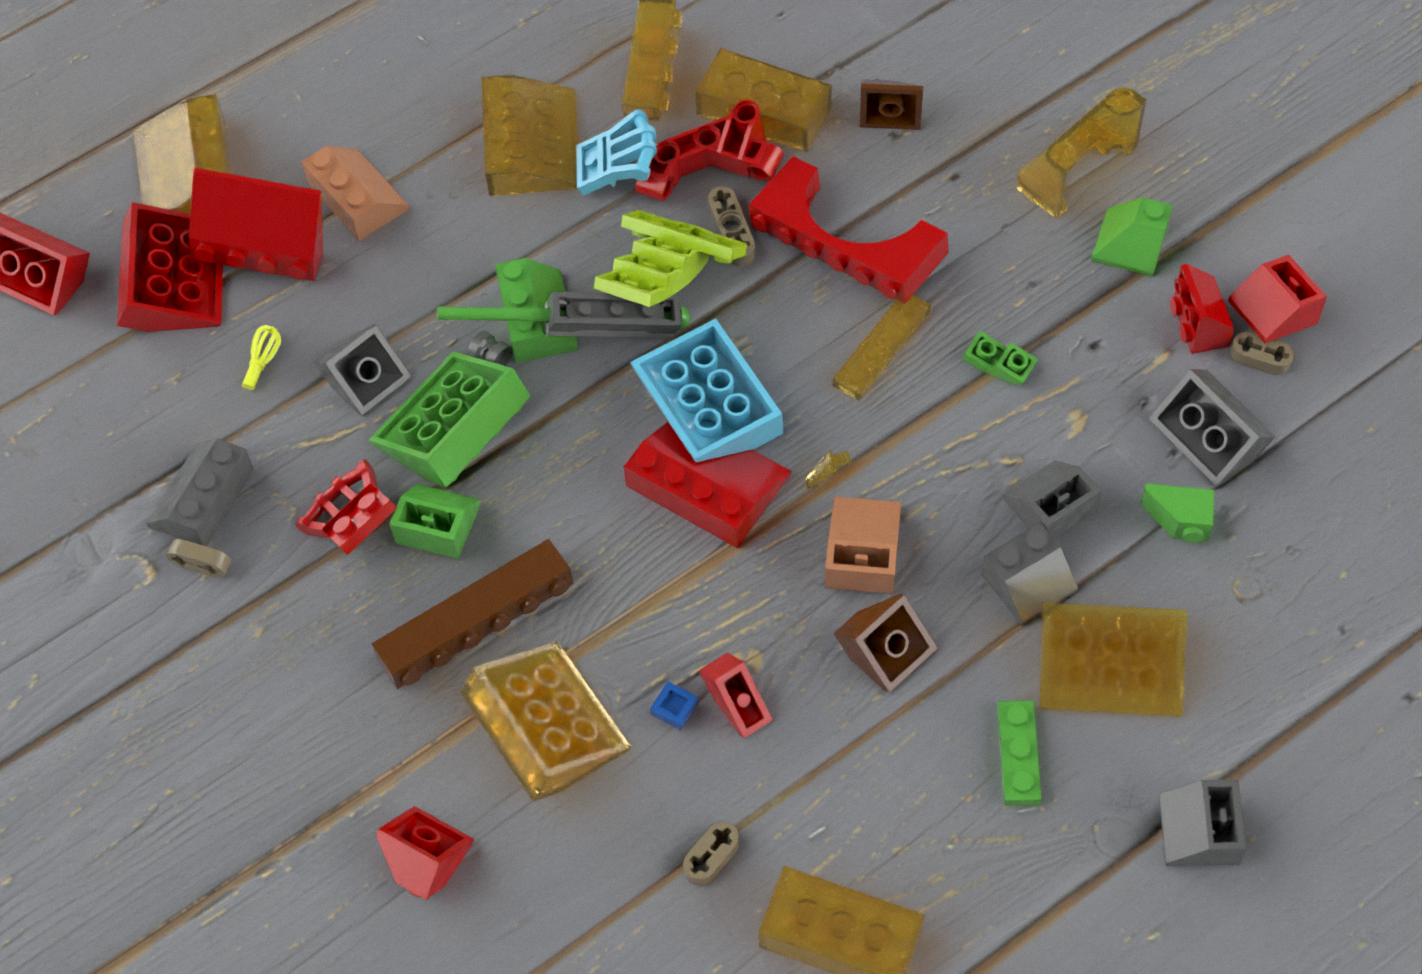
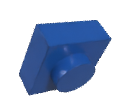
(674, 705)

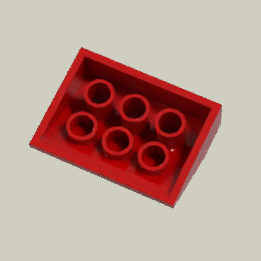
(256, 224)
(159, 279)
(714, 494)

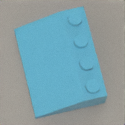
(709, 394)

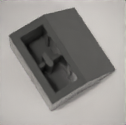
(1055, 497)
(1203, 824)

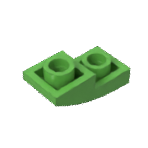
(997, 360)

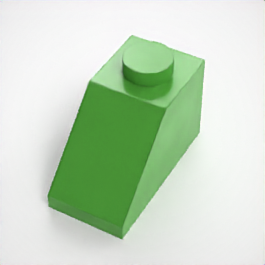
(1181, 510)

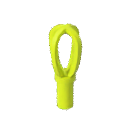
(258, 364)

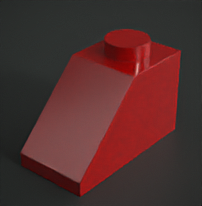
(736, 694)

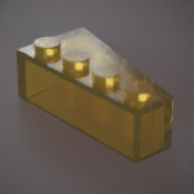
(652, 58)

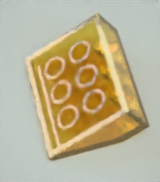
(528, 135)
(175, 144)
(1112, 658)
(543, 719)

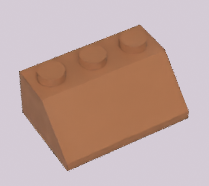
(353, 189)

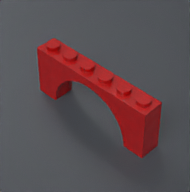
(891, 266)

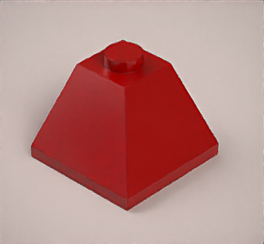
(422, 851)

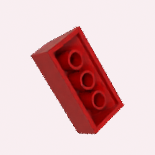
(39, 266)

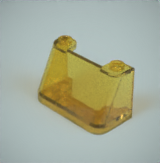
(1104, 126)

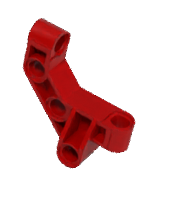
(736, 146)

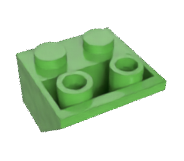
(434, 520)

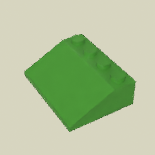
(451, 417)

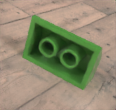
(529, 285)

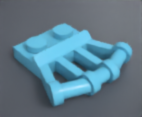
(608, 155)

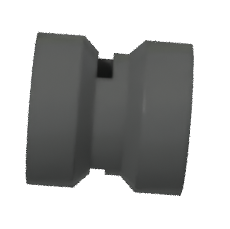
(486, 348)

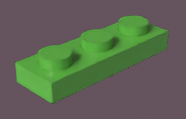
(1019, 753)

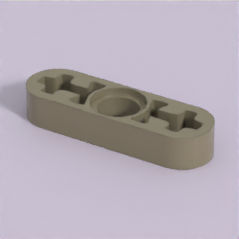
(733, 213)

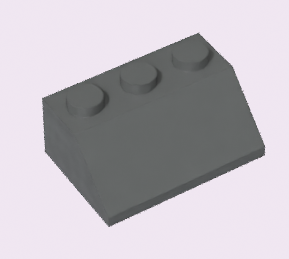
(1211, 426)
(202, 491)

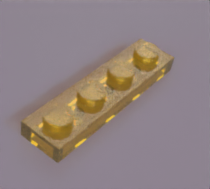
(881, 346)

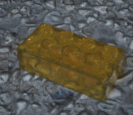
(788, 102)
(838, 927)

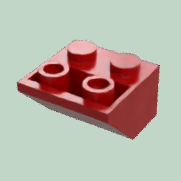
(1278, 299)
(1200, 311)

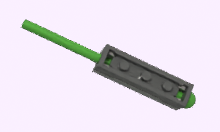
(587, 315)

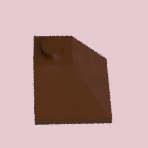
(890, 105)
(886, 641)

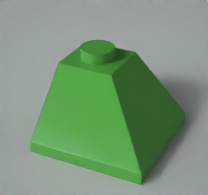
(1133, 235)

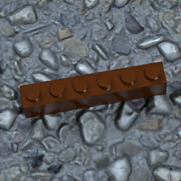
(473, 614)

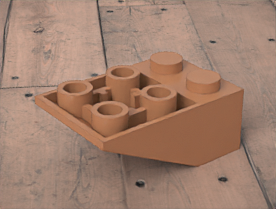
(863, 545)

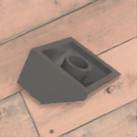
(363, 369)

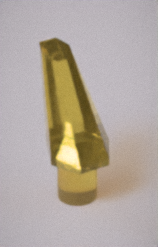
(827, 467)

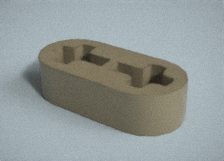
(1262, 355)
(199, 558)
(717, 859)

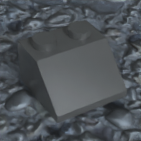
(1029, 572)

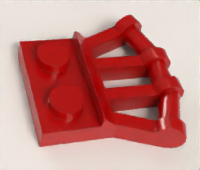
(357, 518)

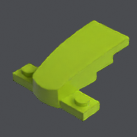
(665, 260)

